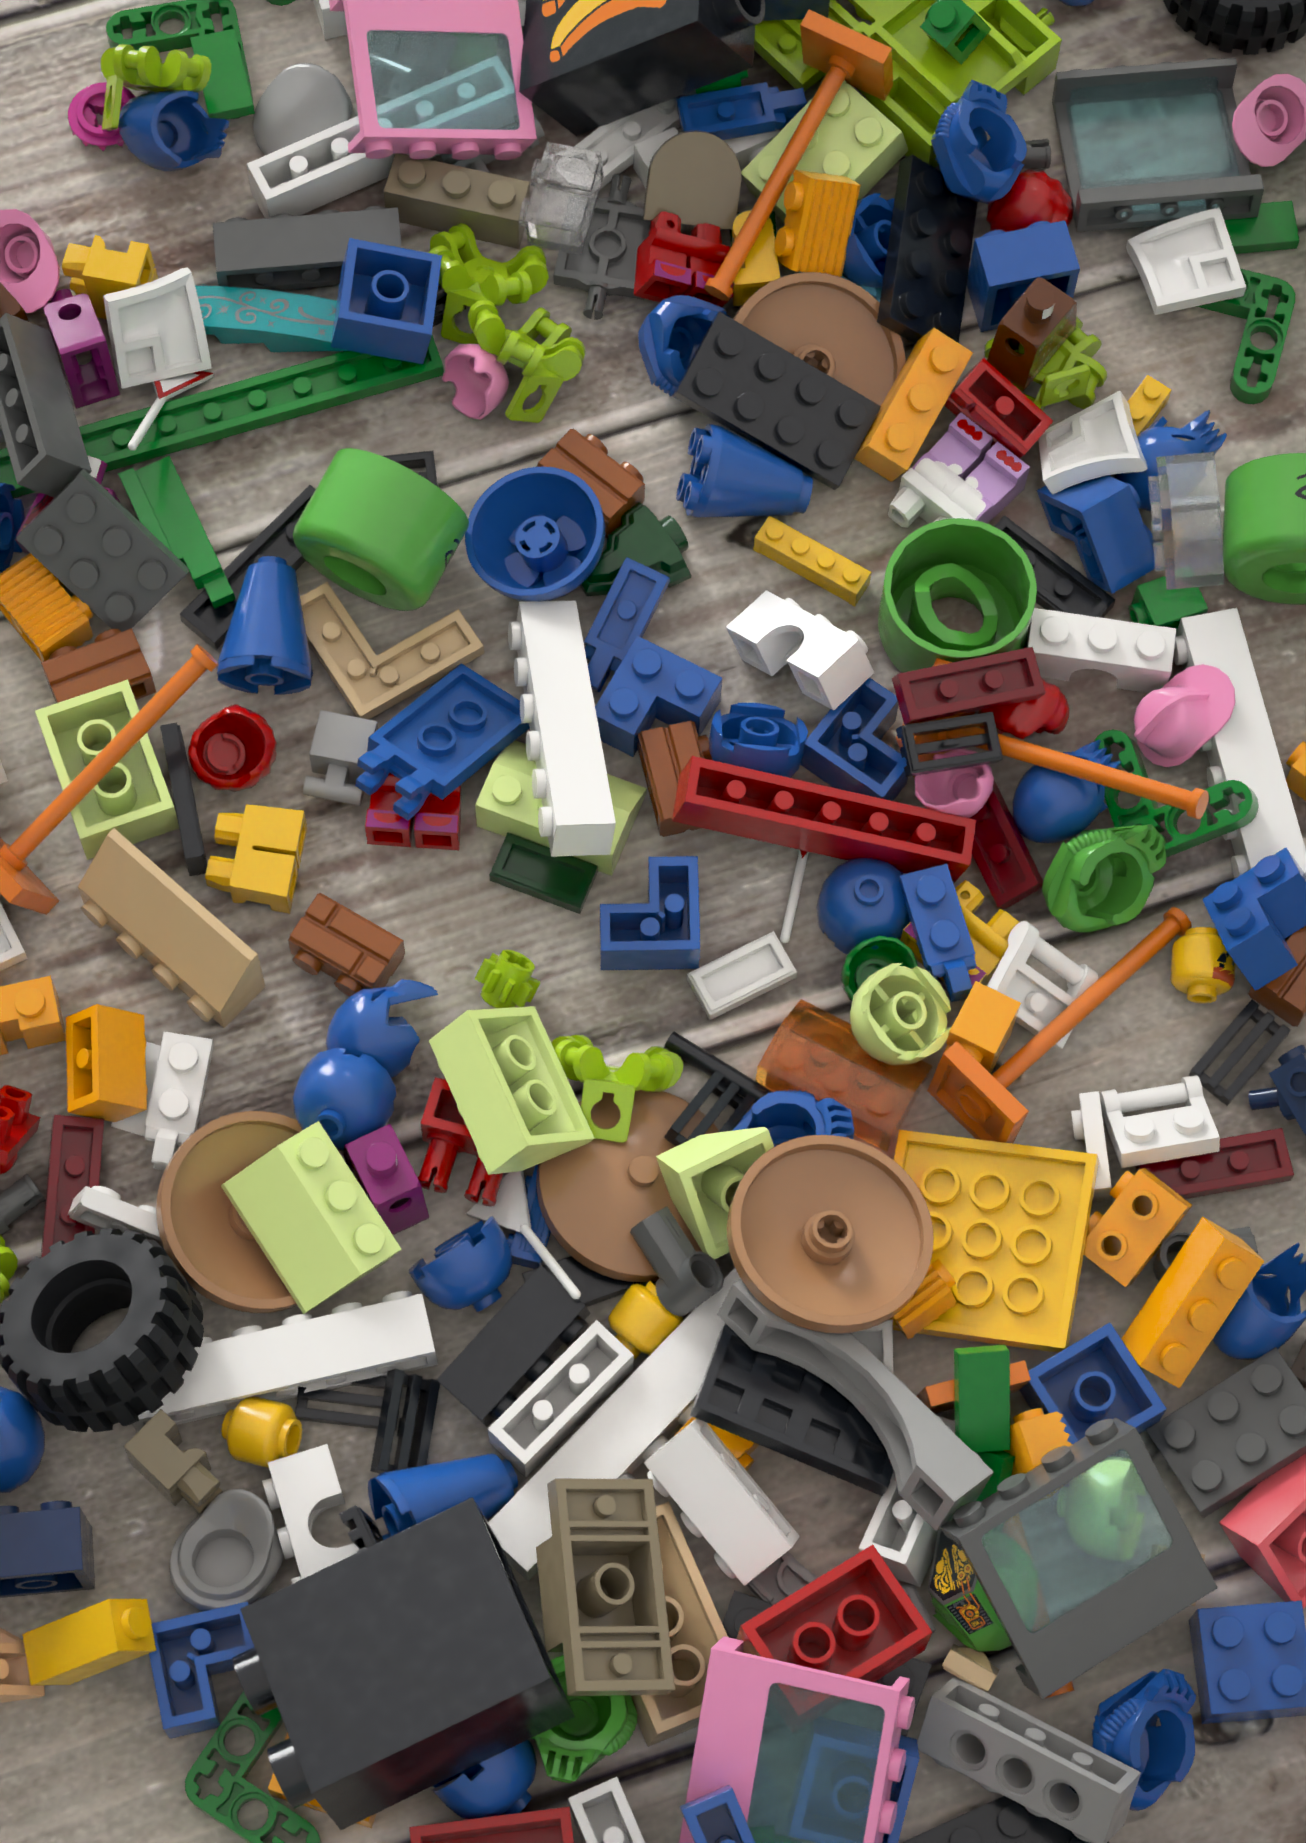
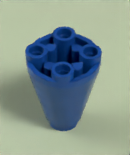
(739, 479)

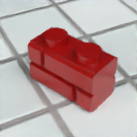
(998, 408)

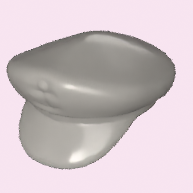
(298, 105)
(227, 1552)

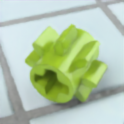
(507, 979)

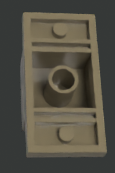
(605, 1588)

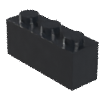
(515, 1346)

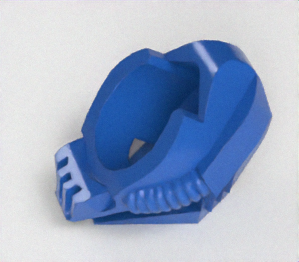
(967, 160)
(672, 337)
(798, 1115)
(1129, 1733)

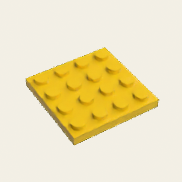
(1007, 1231)

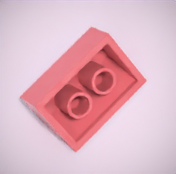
(1271, 1530)

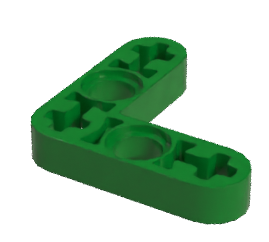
(193, 13)
(1253, 309)
(1149, 813)
(235, 1788)

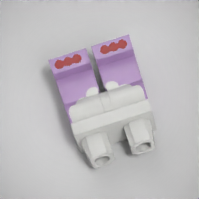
(959, 478)

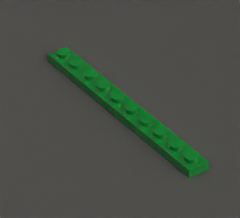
(245, 407)

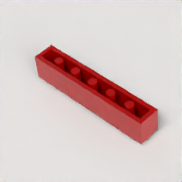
(820, 818)

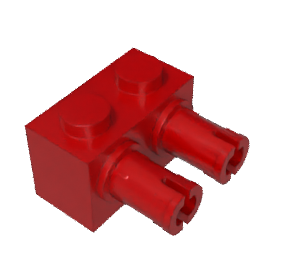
(447, 1136)

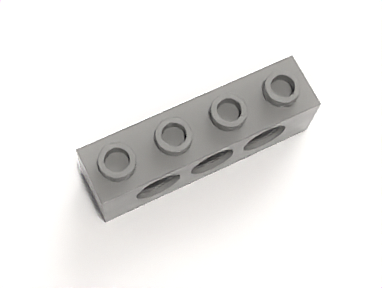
(1055, 1761)

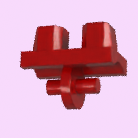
(15, 1124)

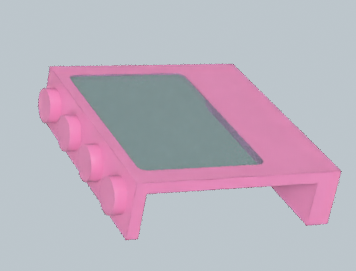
(438, 78)
(799, 1748)

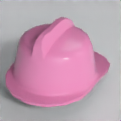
(1271, 120)
(27, 260)
(1183, 714)

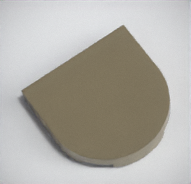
(695, 179)

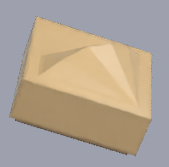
(970, 1666)

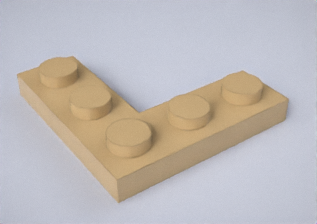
(382, 680)

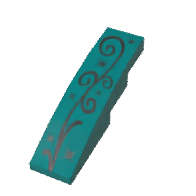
(269, 317)

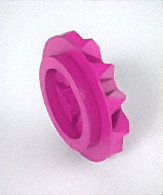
(83, 118)

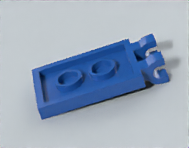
(441, 739)

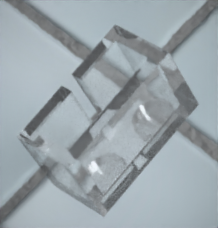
(562, 198)

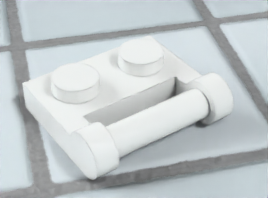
(1038, 996)
(1162, 1133)

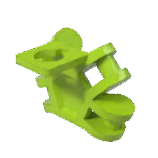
(146, 72)
(471, 277)
(545, 364)
(1070, 372)
(647, 1071)

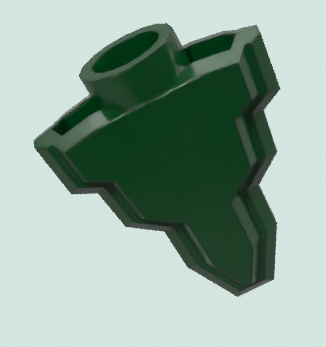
(646, 541)

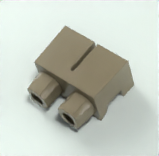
(170, 1470)

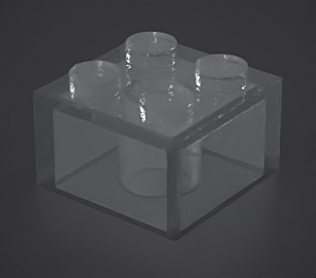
(1187, 521)

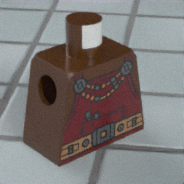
(1041, 323)

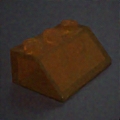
(823, 1058)

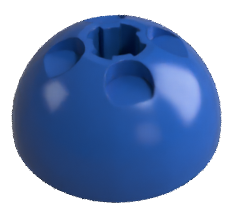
(519, 523)

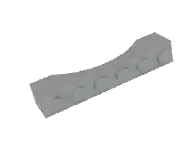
(930, 1462)

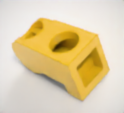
(760, 265)

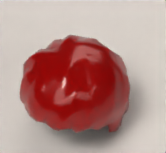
(1030, 200)
(1021, 719)
(232, 749)

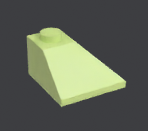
(705, 1177)

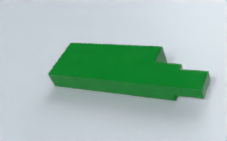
(171, 518)

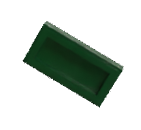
(533, 871)

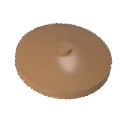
(829, 327)
(611, 1186)
(202, 1225)
(830, 1234)

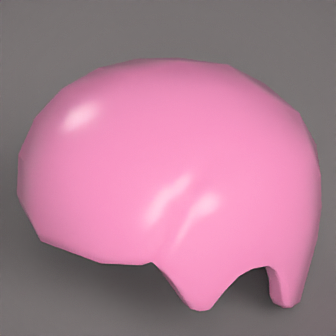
(478, 380)
(957, 790)

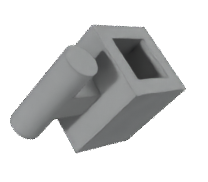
(335, 753)

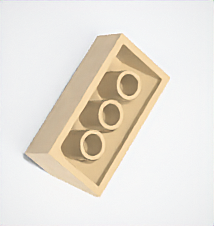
(170, 931)
(692, 1634)

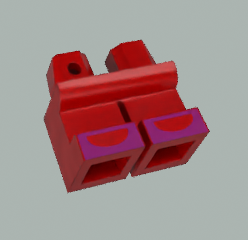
(677, 262)
(434, 826)

